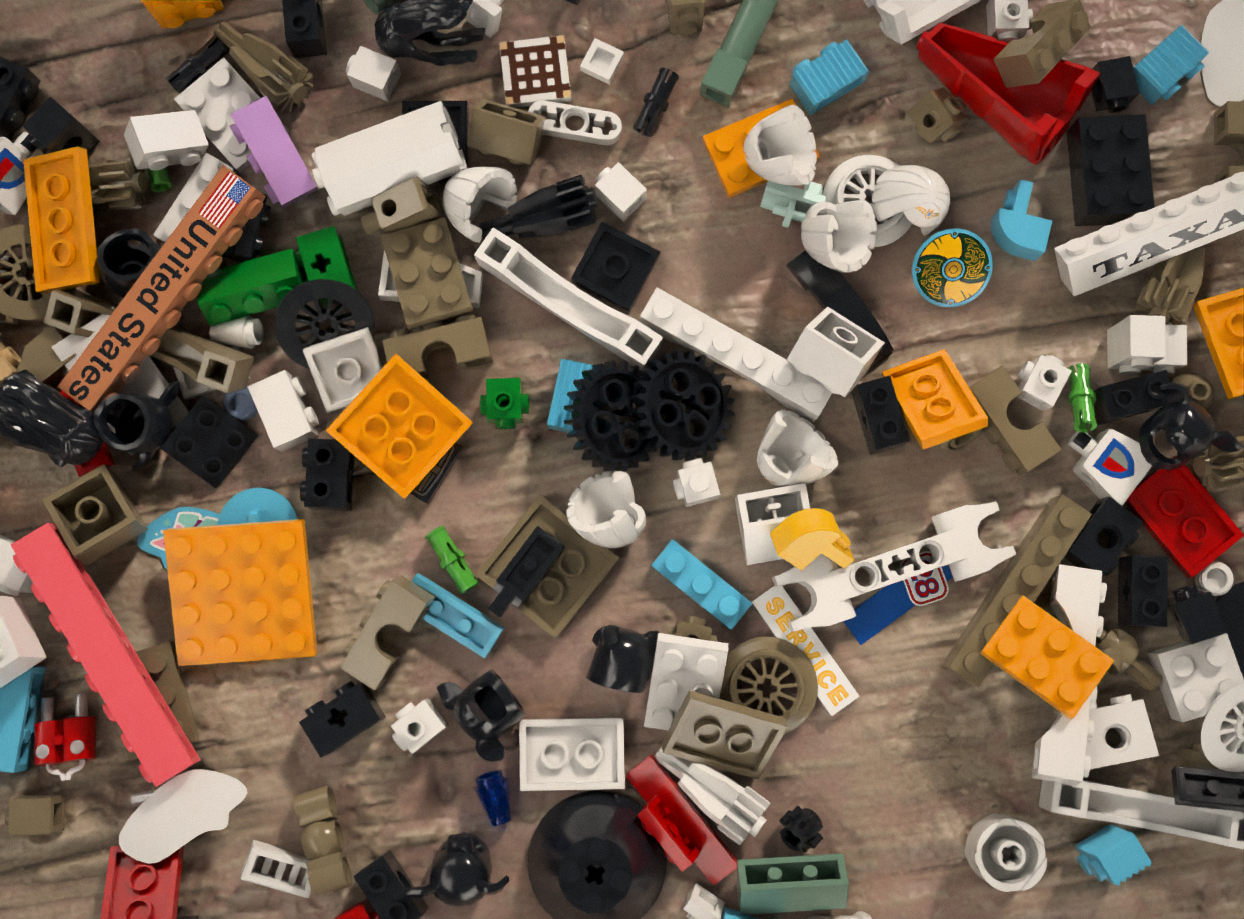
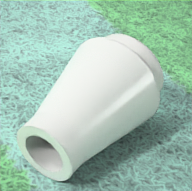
(240, 332)

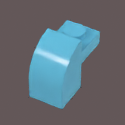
(1017, 231)

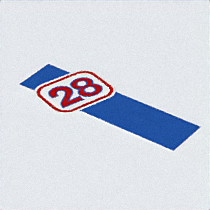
(899, 598)

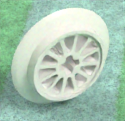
(841, 178)
(1224, 740)

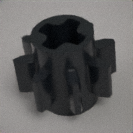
(801, 829)

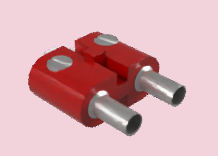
(65, 739)

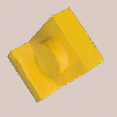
(809, 534)

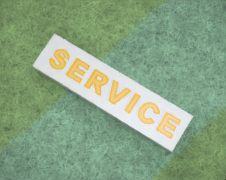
(833, 686)

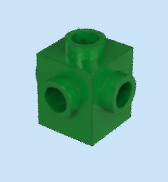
(500, 391)

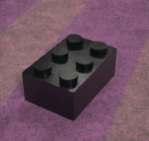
(1109, 168)

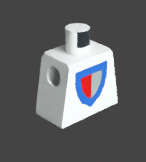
(12, 172)
(1109, 463)

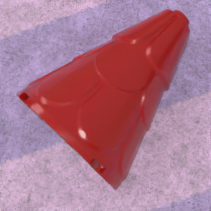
(1025, 116)

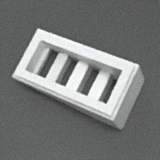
(276, 882)

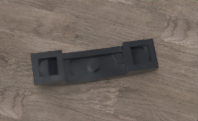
(835, 292)

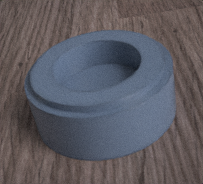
(240, 405)

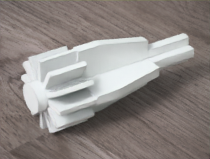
(719, 797)

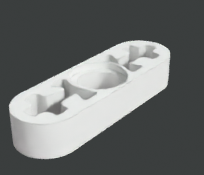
(600, 118)

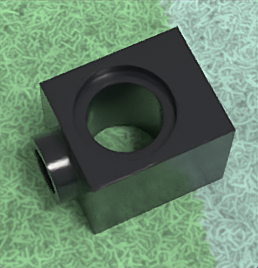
(1115, 85)

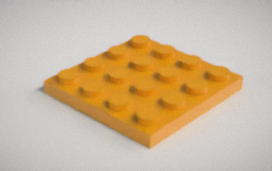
(240, 592)

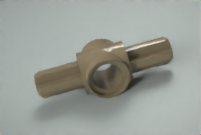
(1124, 650)

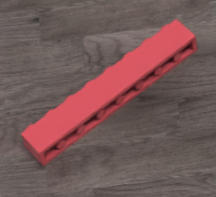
(105, 654)

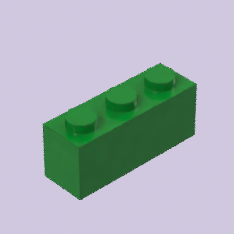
(249, 287)

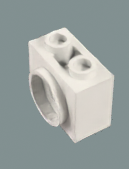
(1134, 728)

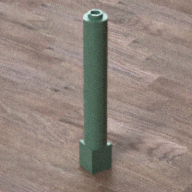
(736, 51)

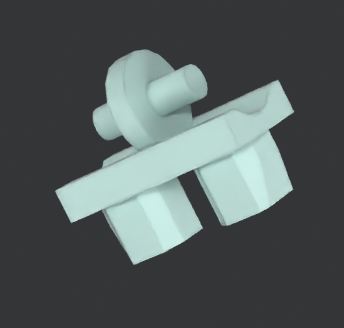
(791, 201)

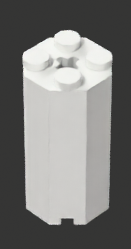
(386, 156)

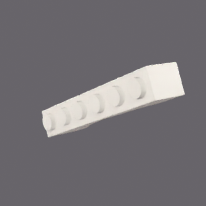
(542, 285)
(757, 364)
(1062, 749)
(1143, 810)

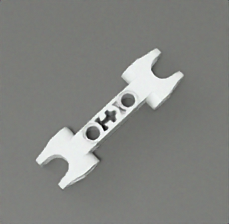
(953, 545)

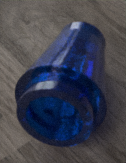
(494, 796)

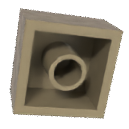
(94, 514)

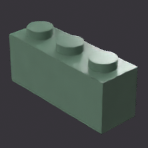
(792, 884)

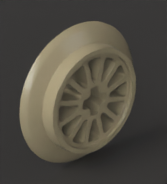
(12, 238)
(782, 652)

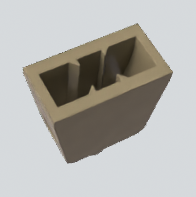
(403, 207)

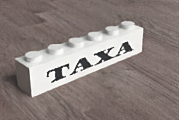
(1152, 236)

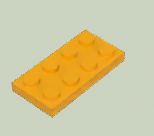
(61, 220)

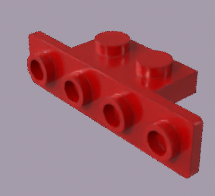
(678, 823)

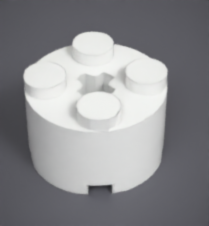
(1026, 848)

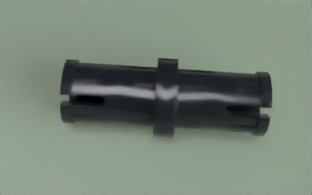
(197, 64)
(656, 102)

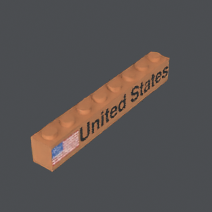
(163, 290)

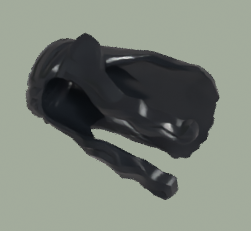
(419, 20)
(46, 421)

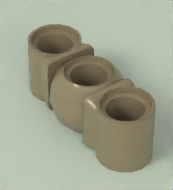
(322, 840)

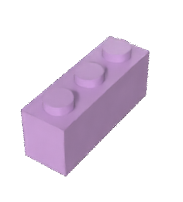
(272, 152)

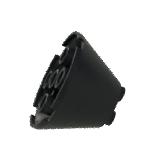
(602, 832)

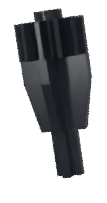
(548, 211)

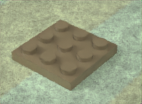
(568, 580)

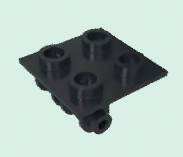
(209, 441)

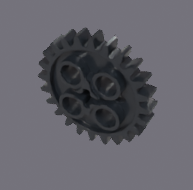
(674, 432)
(606, 443)

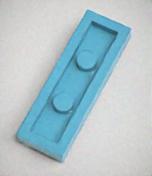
(701, 584)
(460, 619)

